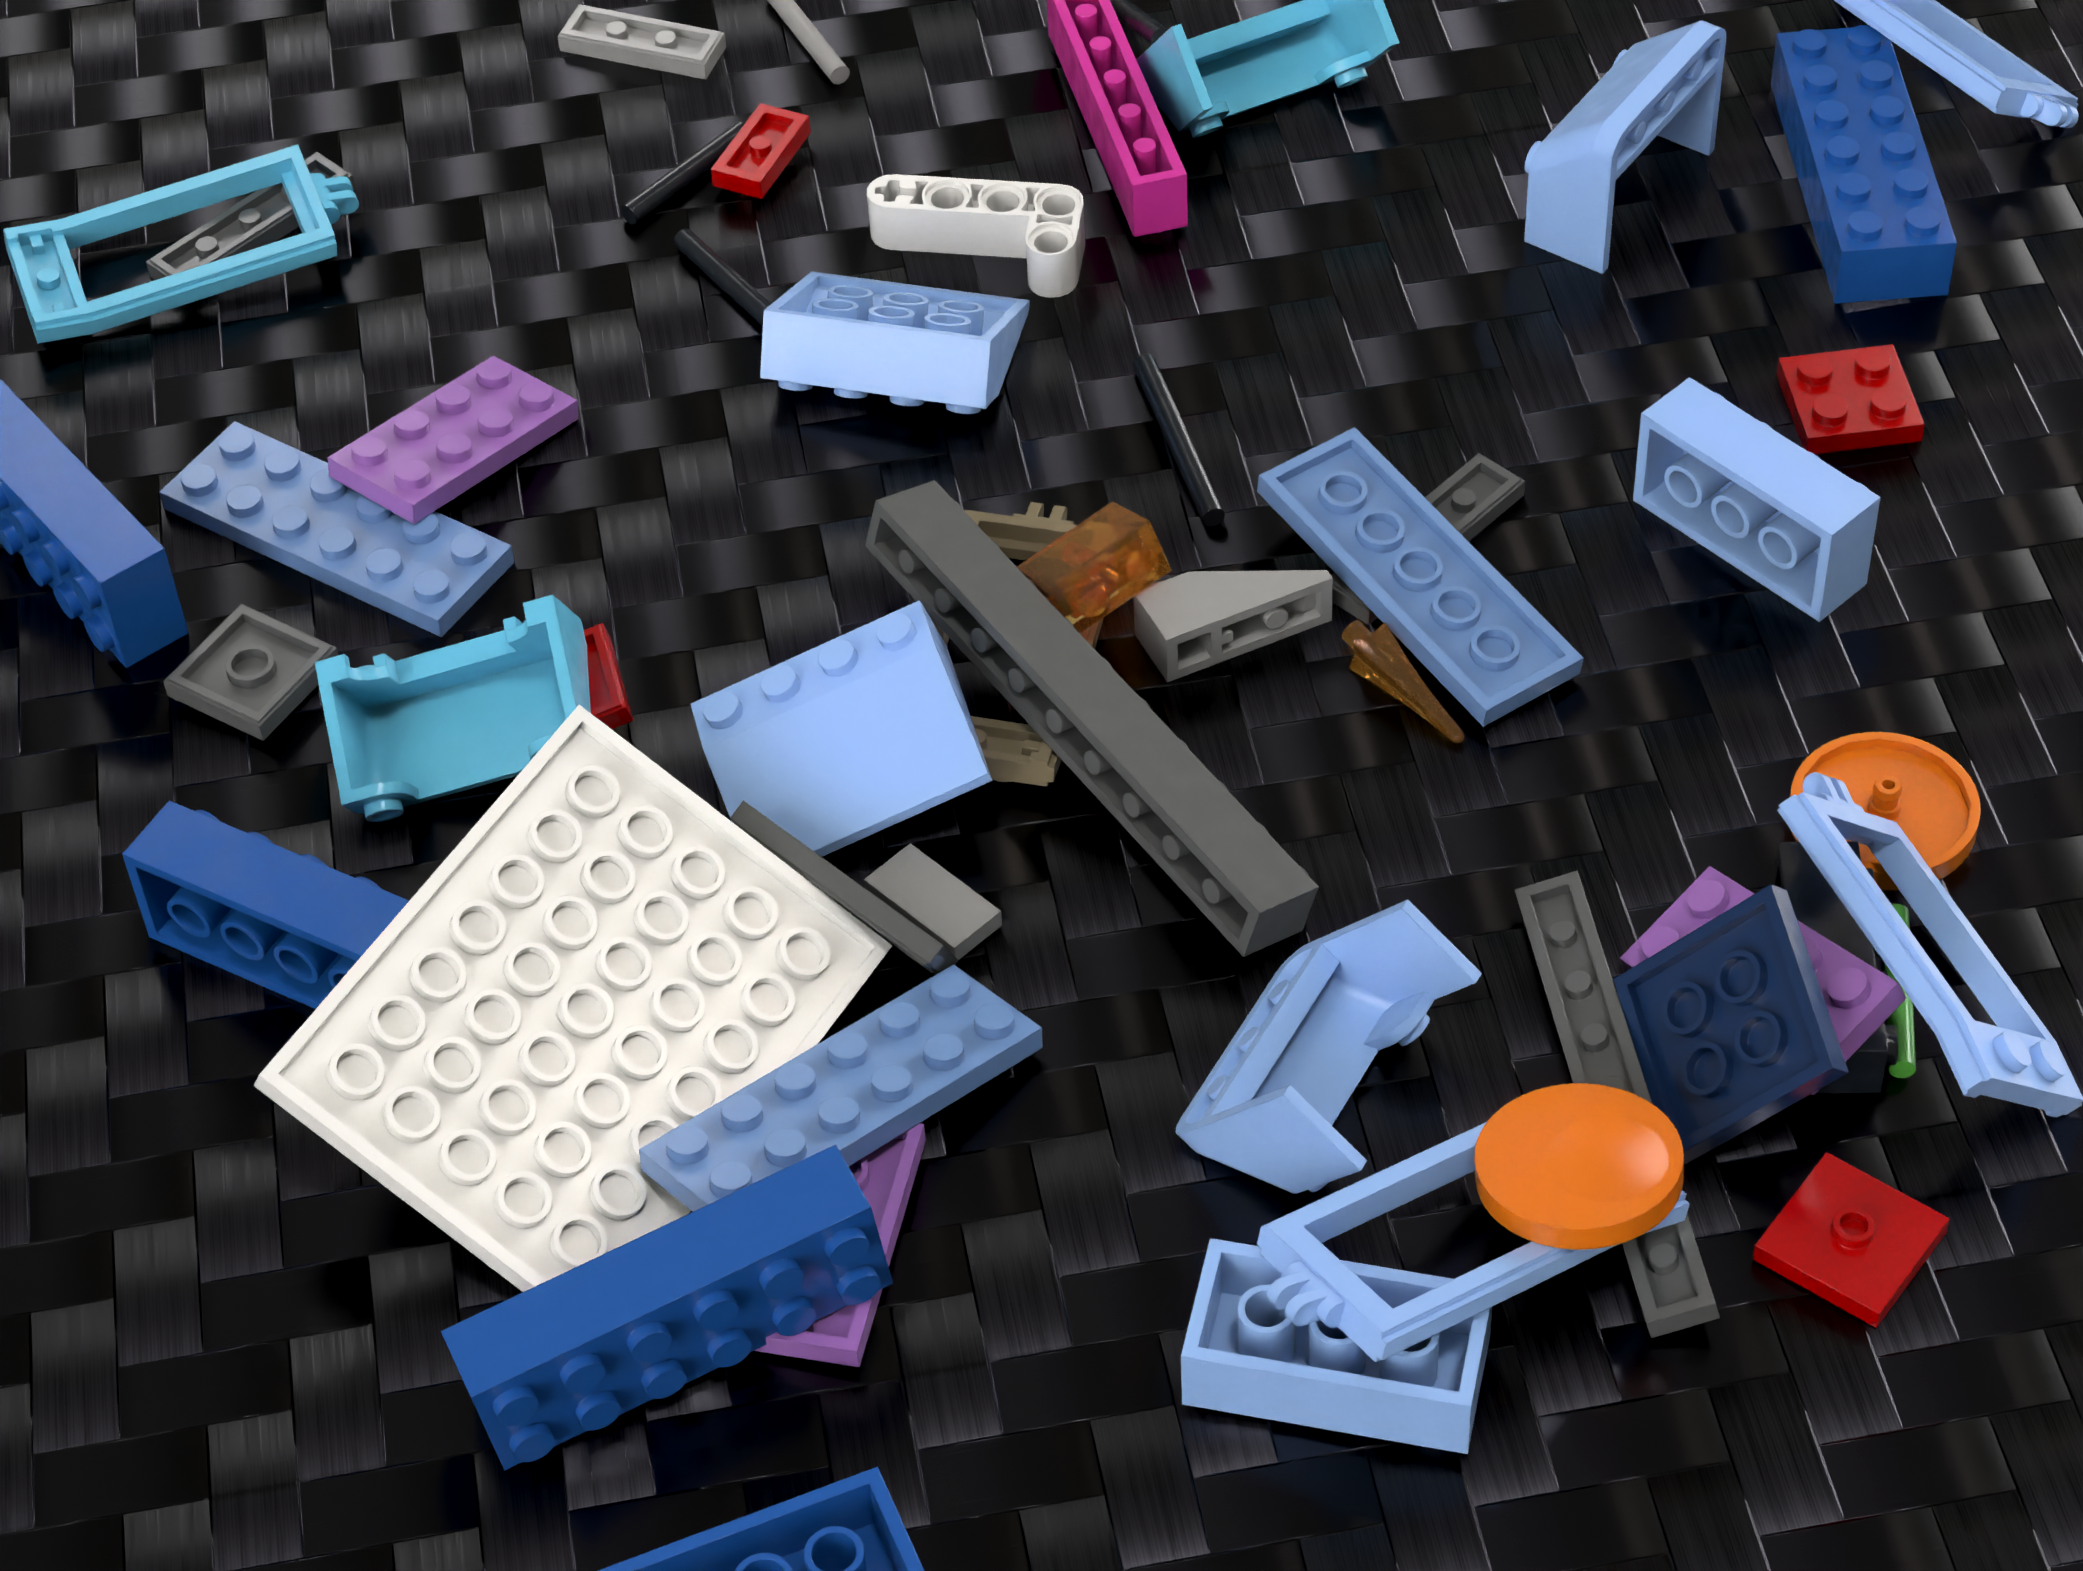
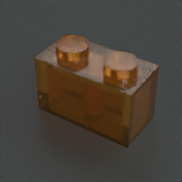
(1098, 565)

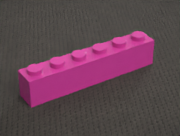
(1120, 114)

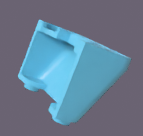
(453, 712)

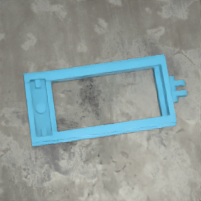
(52, 285)

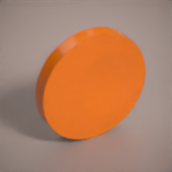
(1906, 784)
(1579, 1166)

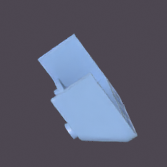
(1653, 89)
(1311, 1042)

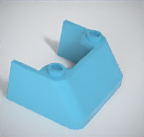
(1264, 59)

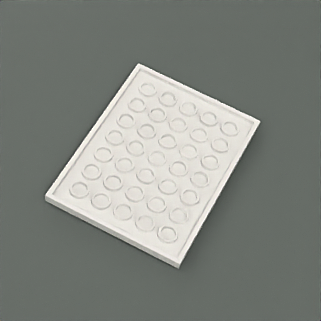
(565, 999)

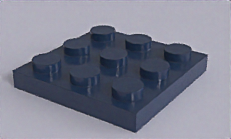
(1731, 1022)

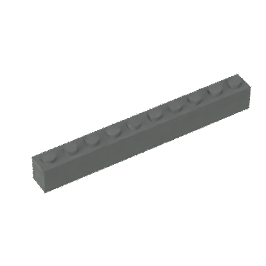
(1092, 719)

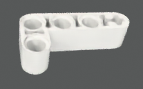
(984, 220)

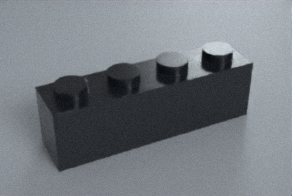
(1823, 911)

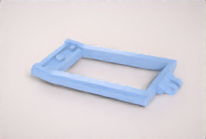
(1968, 59)
(2004, 1061)
(1325, 1289)

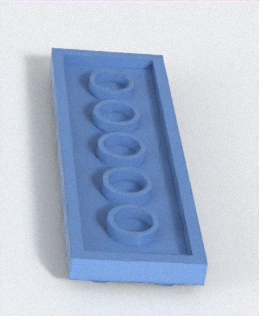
(303, 518)
(1420, 576)
(848, 1089)

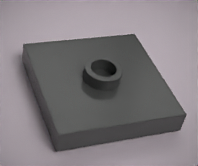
(249, 672)

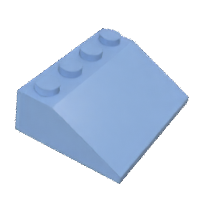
(891, 341)
(846, 734)

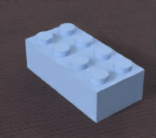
(1755, 498)
(1259, 1364)

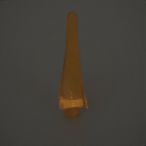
(1386, 665)

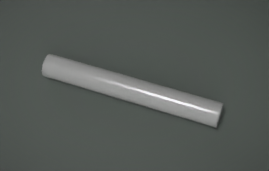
(811, 40)

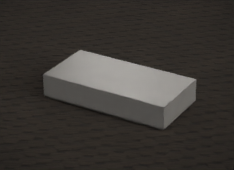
(934, 900)

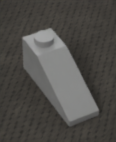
(1223, 614)

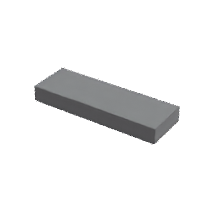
(642, 41)

